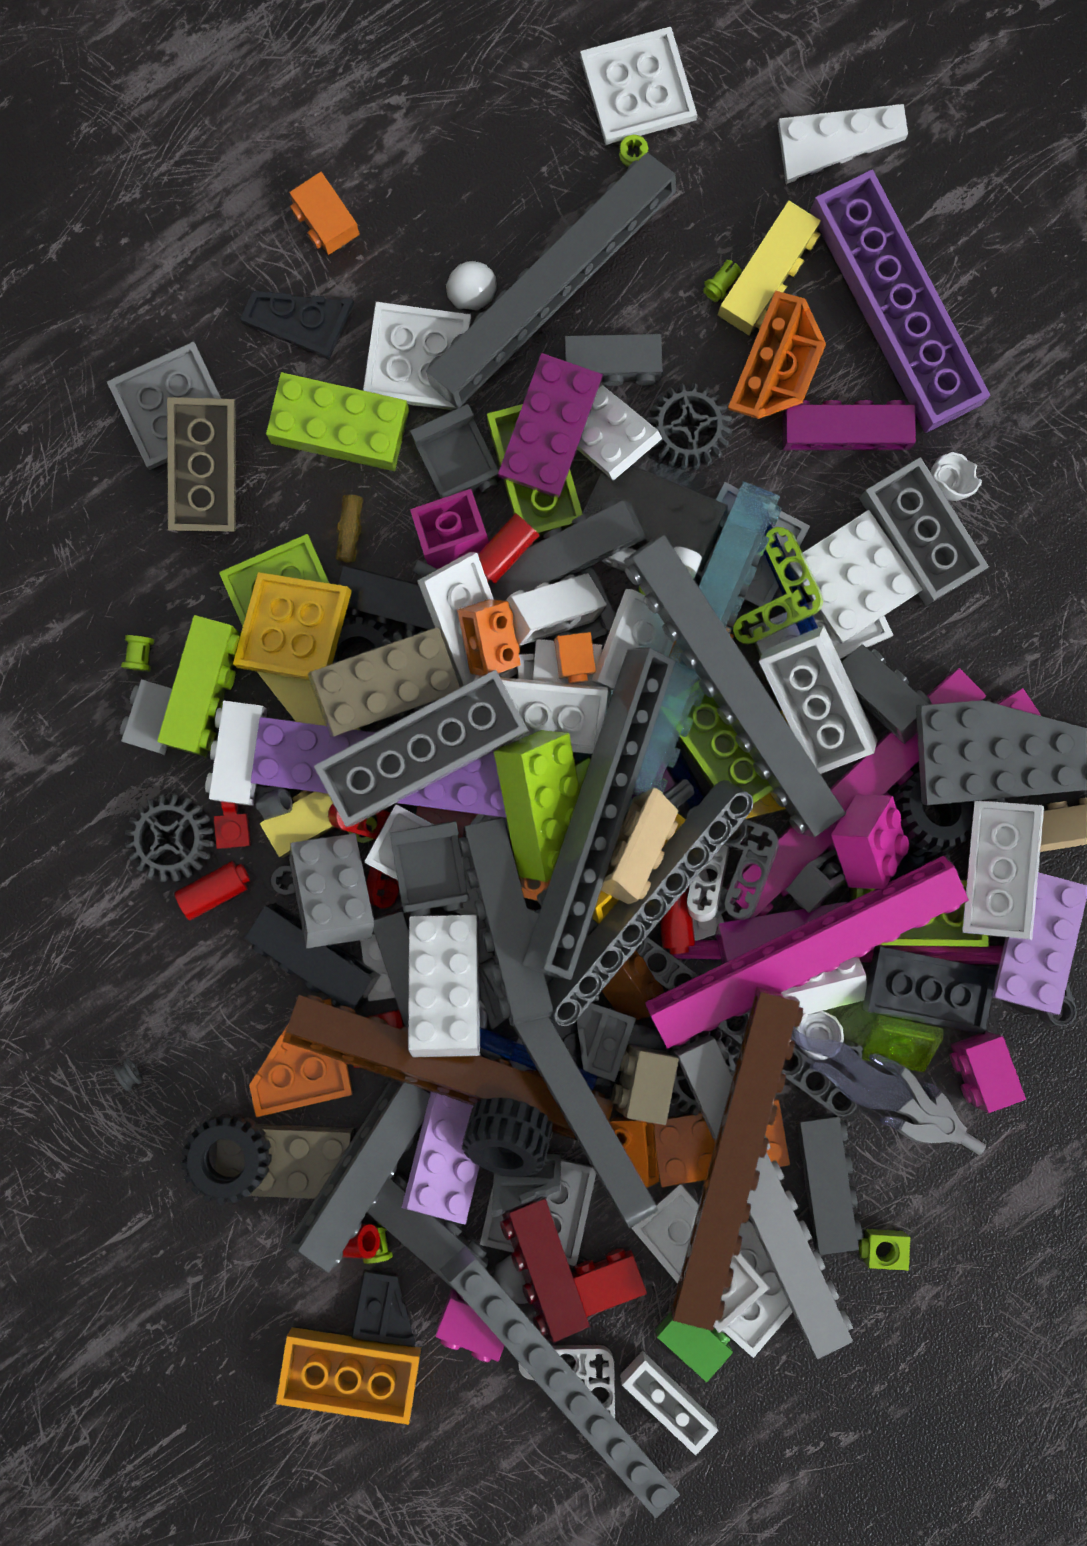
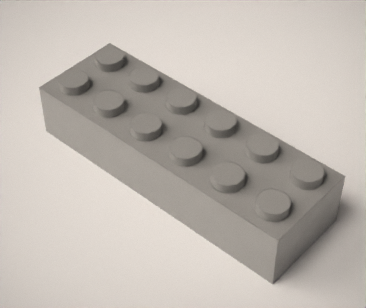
(421, 749)

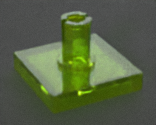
(903, 1042)

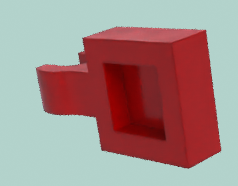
(231, 828)

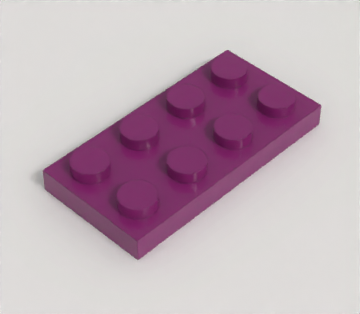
(550, 425)

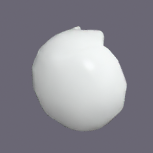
(471, 286)
(955, 476)
(820, 1026)

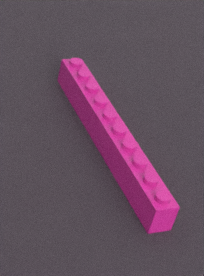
(869, 776)
(807, 951)

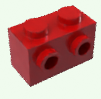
(608, 1281)

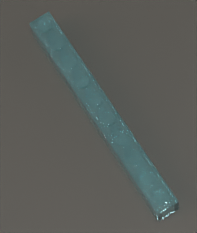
(721, 586)

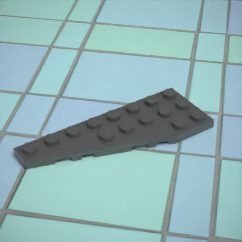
(995, 753)

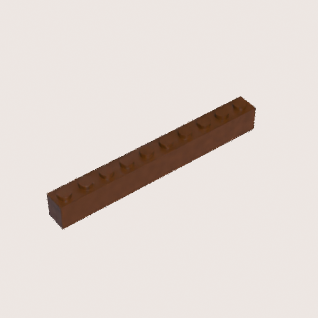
(385, 1050)
(735, 1159)

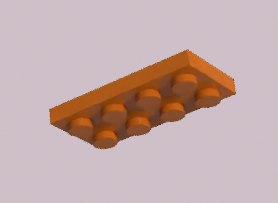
(687, 1147)

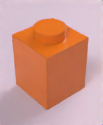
(575, 657)

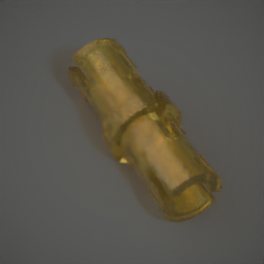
(349, 528)

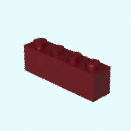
(545, 1270)

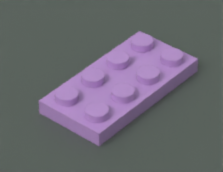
(1038, 969)
(441, 1173)

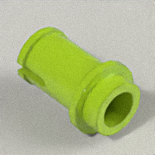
(722, 280)

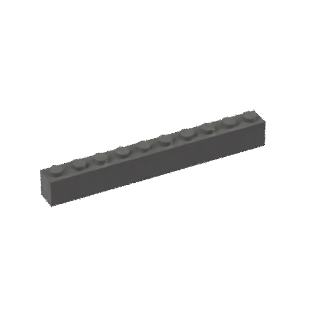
(551, 280)
(733, 686)
(599, 813)
(559, 1381)

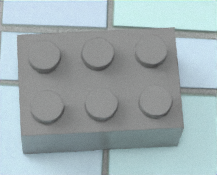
(331, 890)

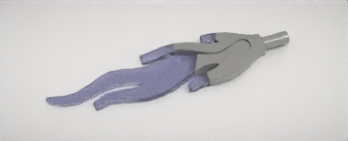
(932, 1114)

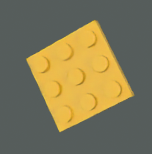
(291, 626)

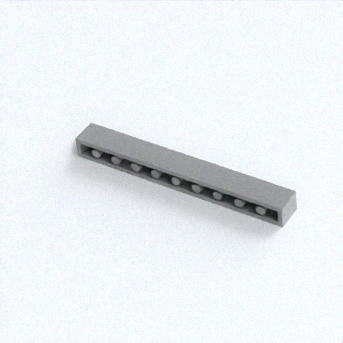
(772, 1212)

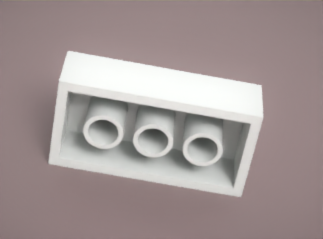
(818, 700)
(444, 986)

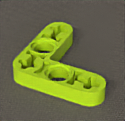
(789, 601)

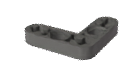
(750, 855)

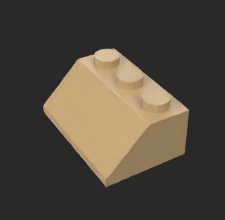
(1064, 826)
(639, 846)

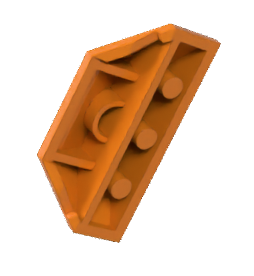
(780, 359)

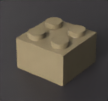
(645, 1084)

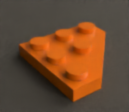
(297, 1078)

